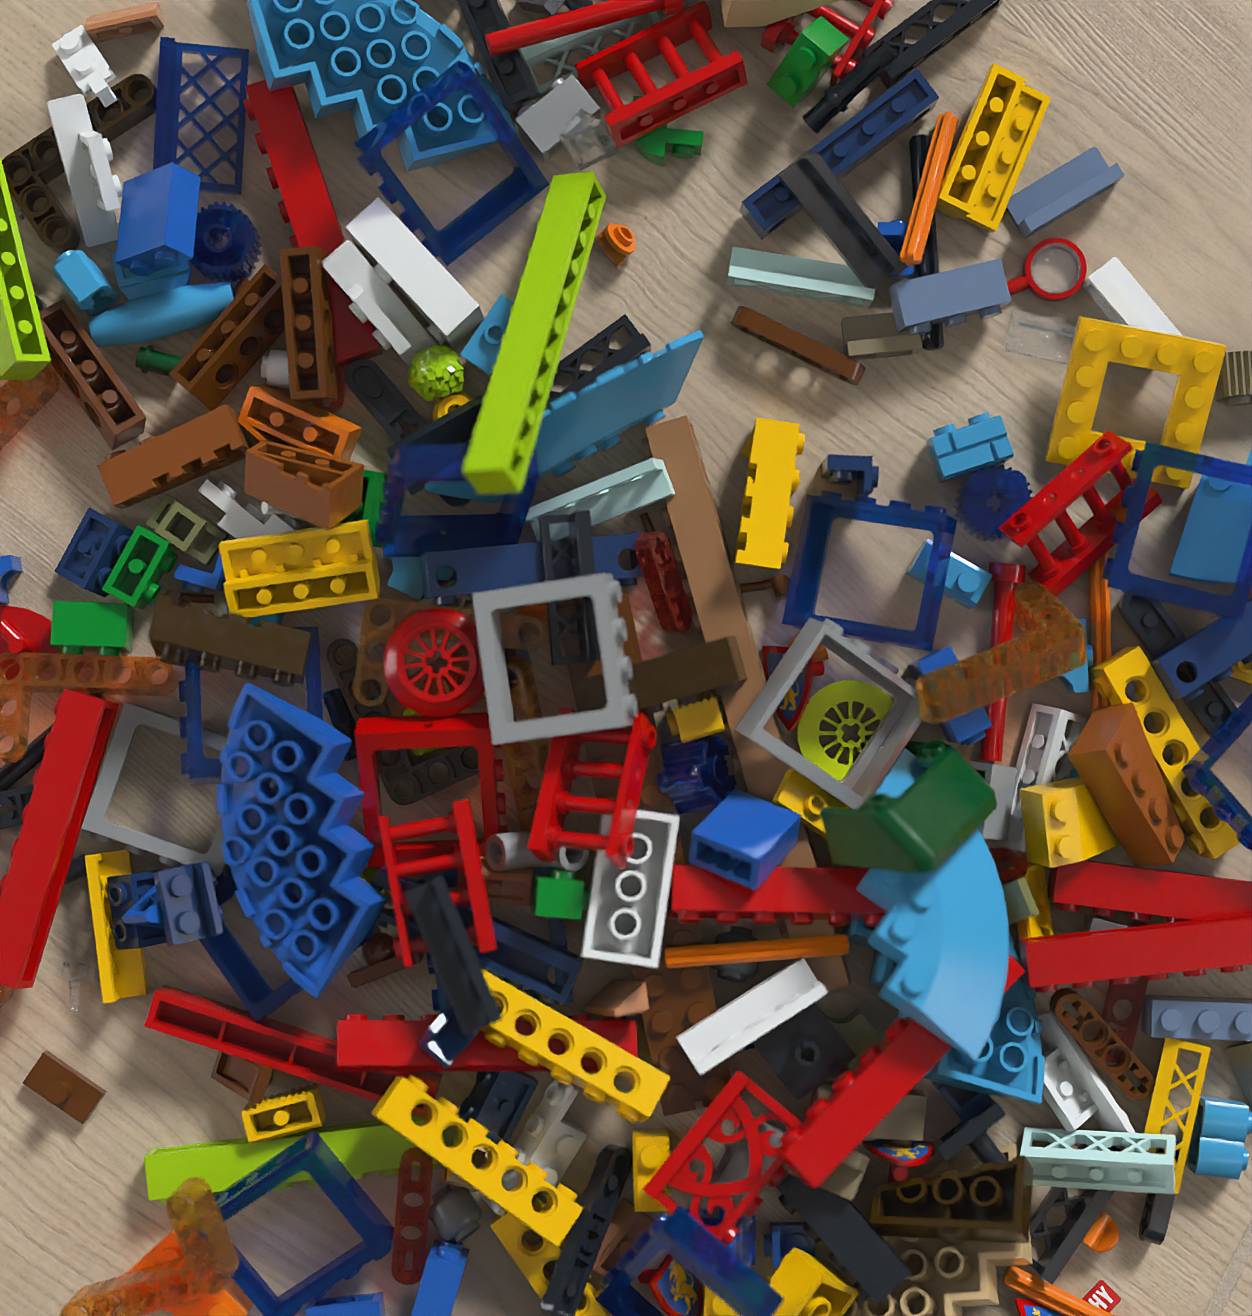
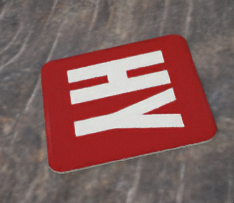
(1102, 1296)

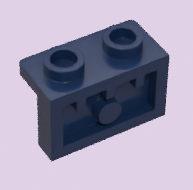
(845, 468)
(93, 551)
(123, 894)
(188, 903)
(498, 1102)

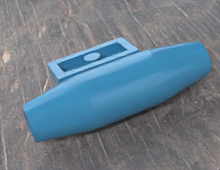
(159, 306)

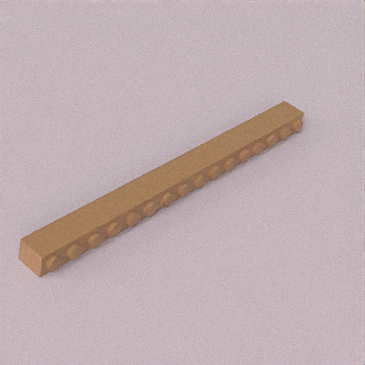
(723, 614)

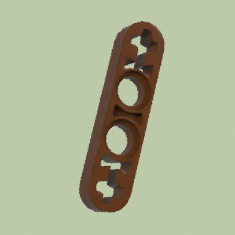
(798, 345)
(1102, 1044)

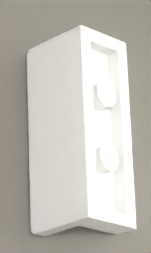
(1125, 299)

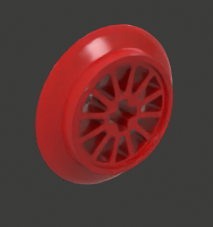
(405, 689)

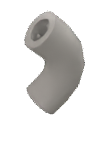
(510, 852)

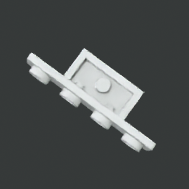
(86, 169)
(376, 302)
(1073, 1084)
(547, 1139)

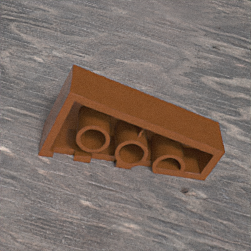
(175, 457)
(1127, 785)

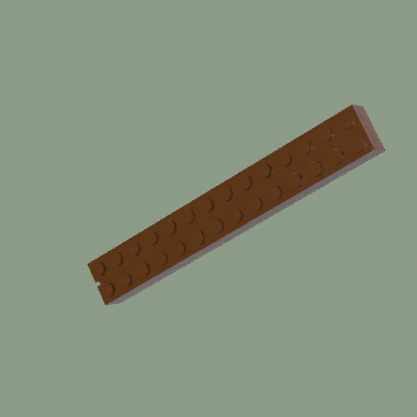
(675, 995)

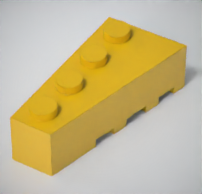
(767, 494)

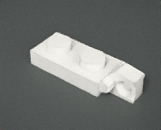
(86, 64)

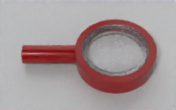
(1051, 270)

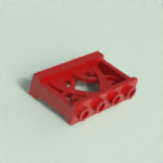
(676, 1168)

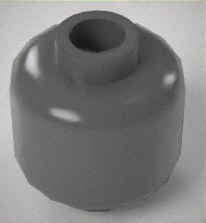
(737, 971)
(455, 1213)

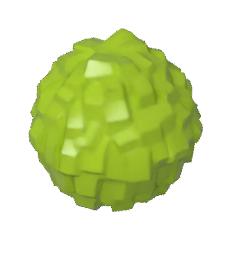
(435, 372)

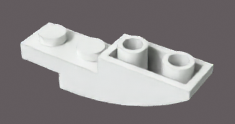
(241, 520)

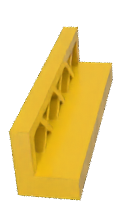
(124, 970)
(1161, 1098)

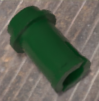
(155, 361)

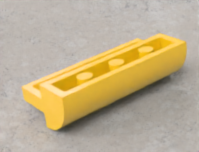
(992, 149)
(300, 569)

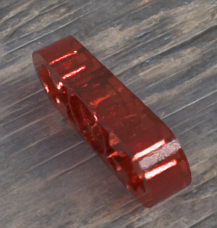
(658, 561)

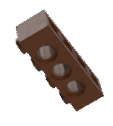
(308, 324)
(234, 340)
(90, 377)

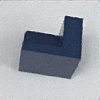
(445, 1039)
(962, 1101)

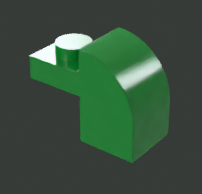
(679, 142)

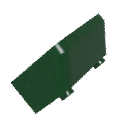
(921, 824)

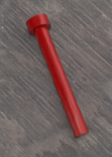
(574, 22)
(1006, 579)

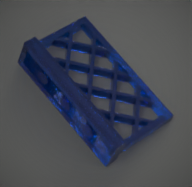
(169, 108)

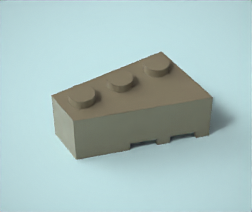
(900, 1125)

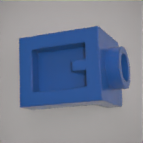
(784, 1238)

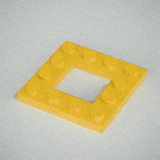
(1101, 341)

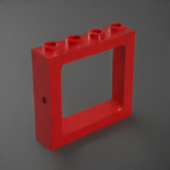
(428, 732)

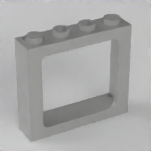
(611, 632)
(883, 745)
(138, 842)

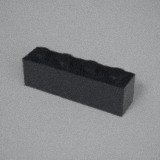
(849, 1237)

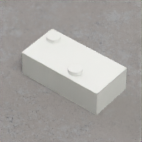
(415, 273)
(631, 902)

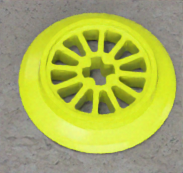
(827, 698)

